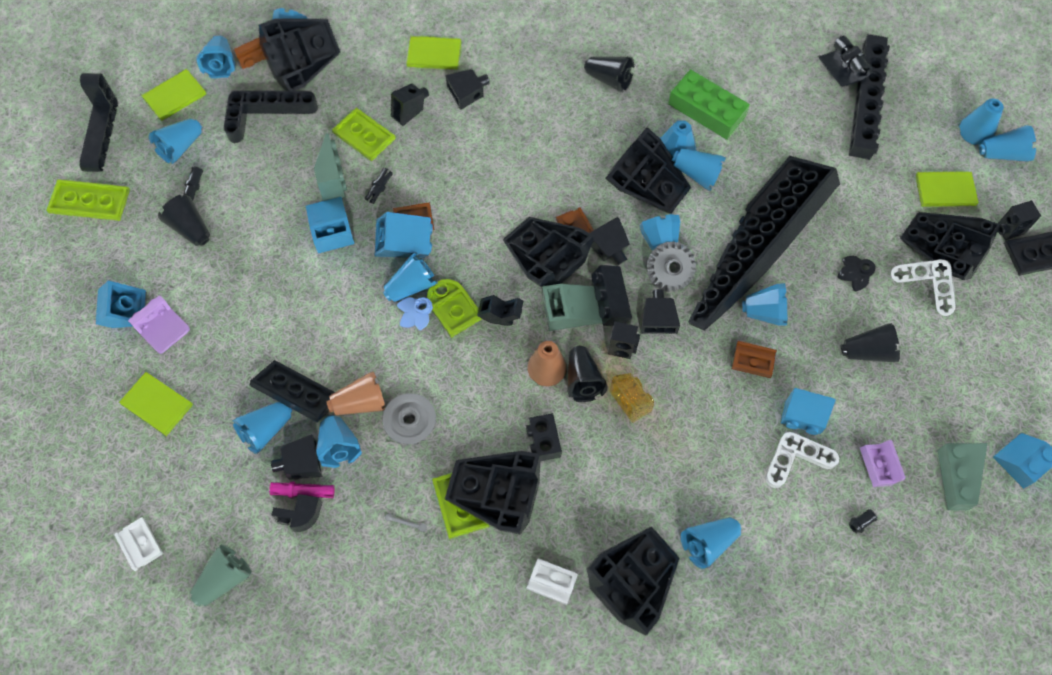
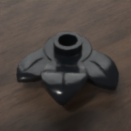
(853, 272)

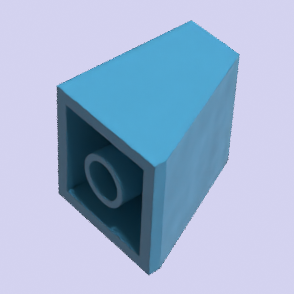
(402, 235)

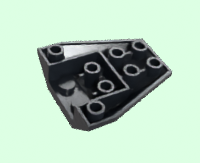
(953, 238)

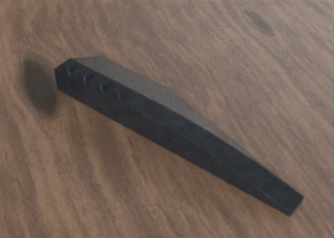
(765, 232)

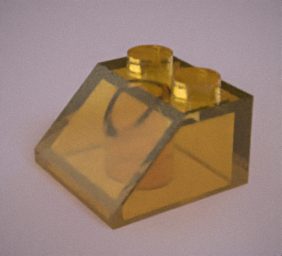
(631, 396)

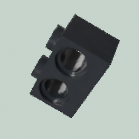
(1018, 220)
(623, 340)
(547, 437)

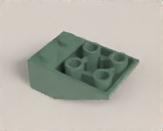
(329, 171)
(570, 306)

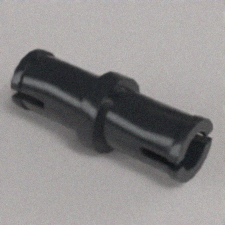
(192, 184)
(378, 185)

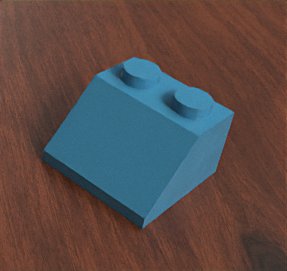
(118, 304)
(807, 411)
(1025, 459)

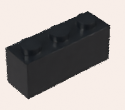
(611, 295)

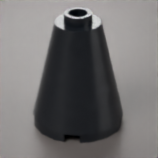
(611, 70)
(185, 219)
(873, 345)
(584, 376)

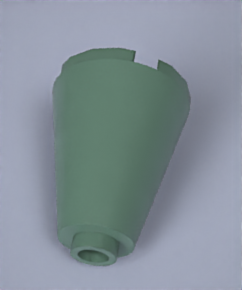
(219, 576)

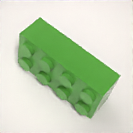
(708, 104)

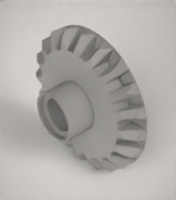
(659, 264)
(404, 407)

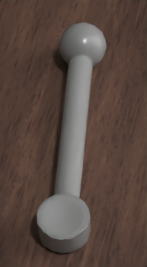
(422, 527)

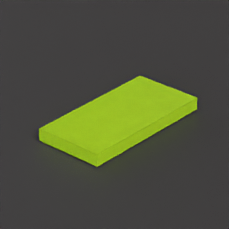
(88, 200)

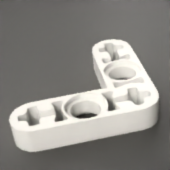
(931, 274)
(790, 453)

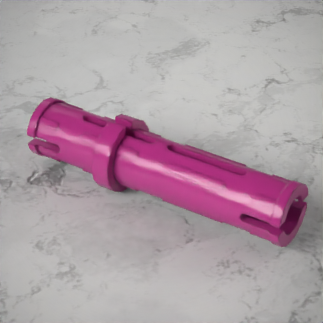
(293, 489)

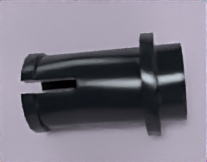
(862, 521)

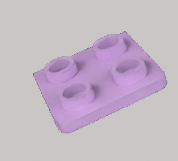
(159, 325)

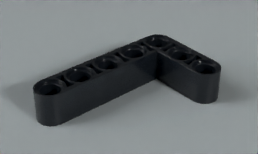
(263, 102)
(100, 121)

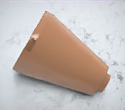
(547, 364)
(357, 397)

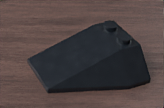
(297, 49)
(649, 173)
(548, 250)
(497, 488)
(634, 579)

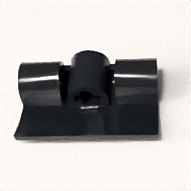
(846, 62)

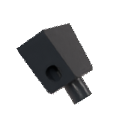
(466, 87)
(407, 103)
(610, 241)
(660, 315)
(299, 459)

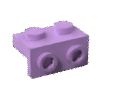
(882, 464)

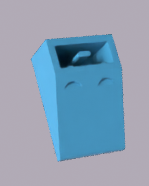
(329, 225)

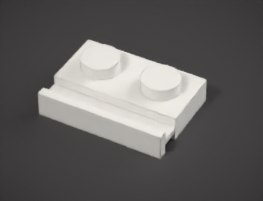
(138, 544)
(552, 581)

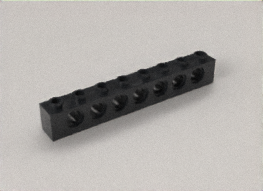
(868, 99)

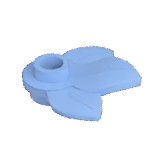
(413, 314)

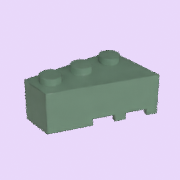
(962, 473)

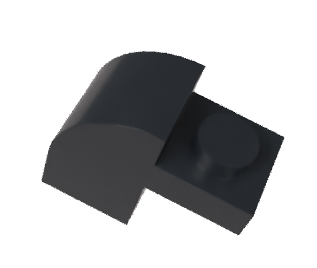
(499, 311)
(303, 516)

